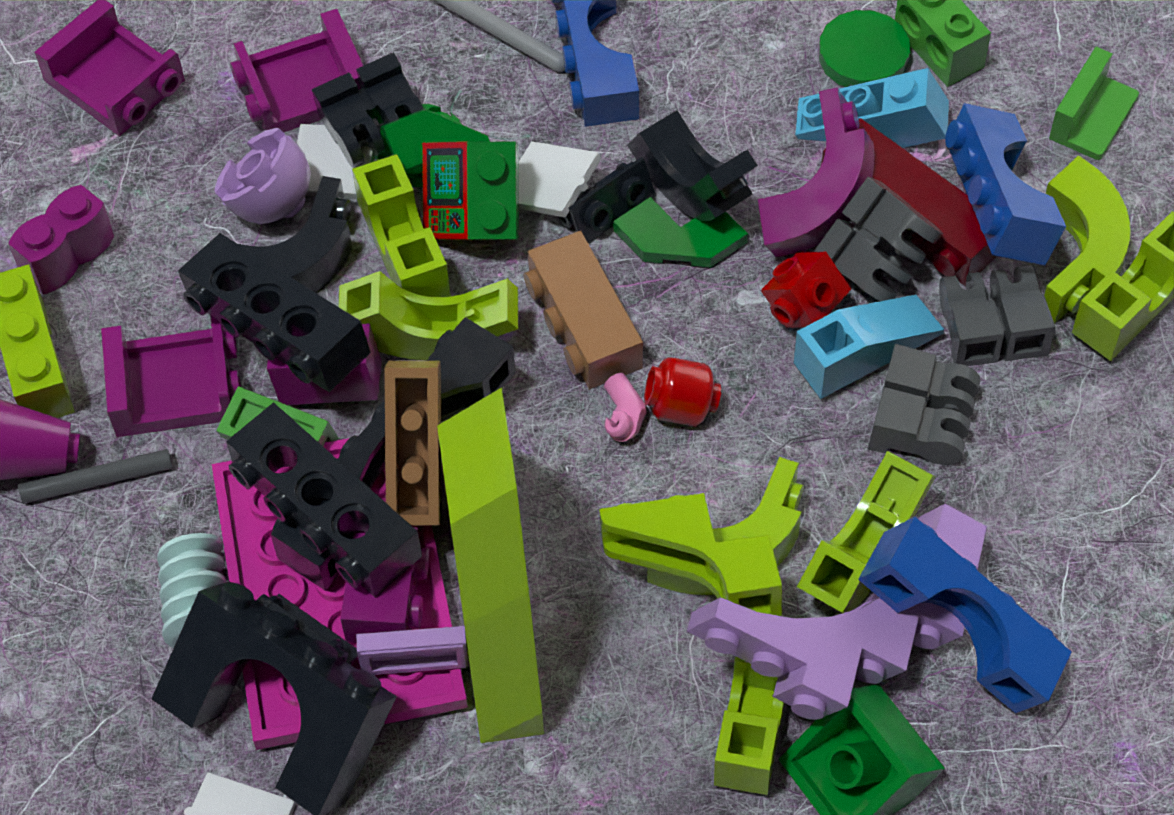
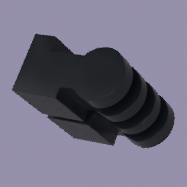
(350, 111)

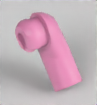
(629, 409)

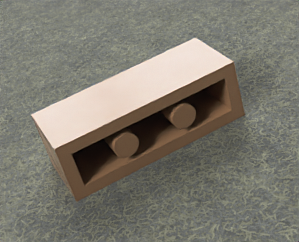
(583, 310)
(413, 440)

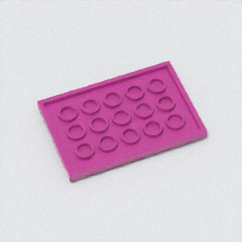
(254, 564)

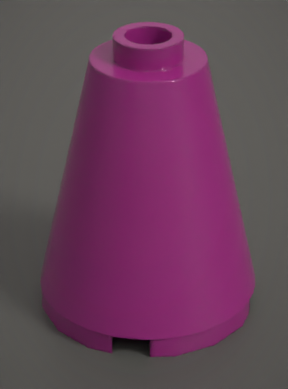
(34, 443)

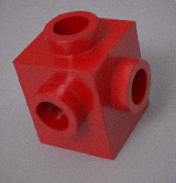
(805, 289)

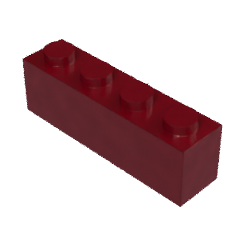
(962, 245)

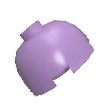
(267, 180)

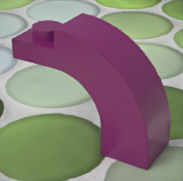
(804, 216)

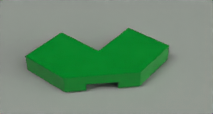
(424, 126)
(658, 237)

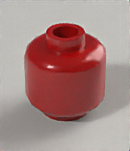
(682, 391)

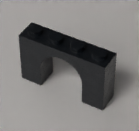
(337, 703)

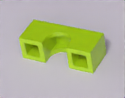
(395, 225)
(1127, 303)
(28, 346)
(748, 732)

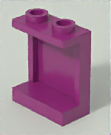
(108, 68)
(283, 76)
(168, 379)

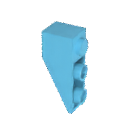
(902, 107)
(860, 341)

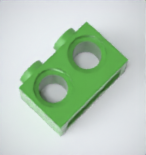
(945, 36)

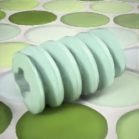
(186, 567)

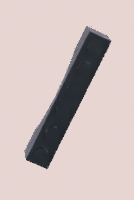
(471, 369)

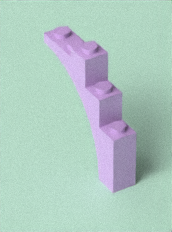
(825, 654)

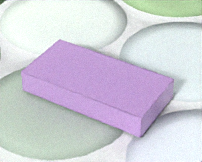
(413, 650)

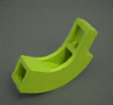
(1100, 226)
(413, 323)
(887, 502)
(774, 516)

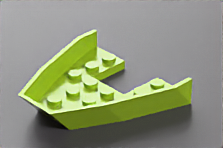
(491, 570)

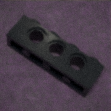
(274, 313)
(277, 442)

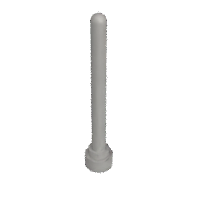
(506, 32)

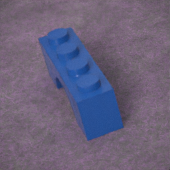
(604, 78)
(1011, 214)
(1013, 651)

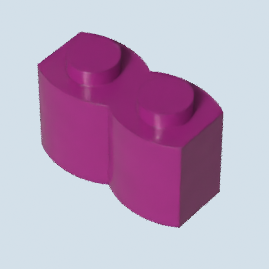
(63, 238)

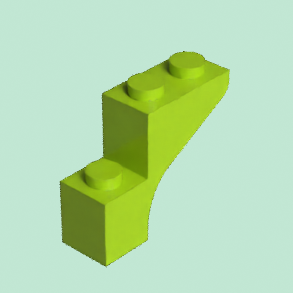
(680, 540)

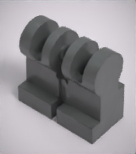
(878, 218)
(1013, 319)
(925, 407)

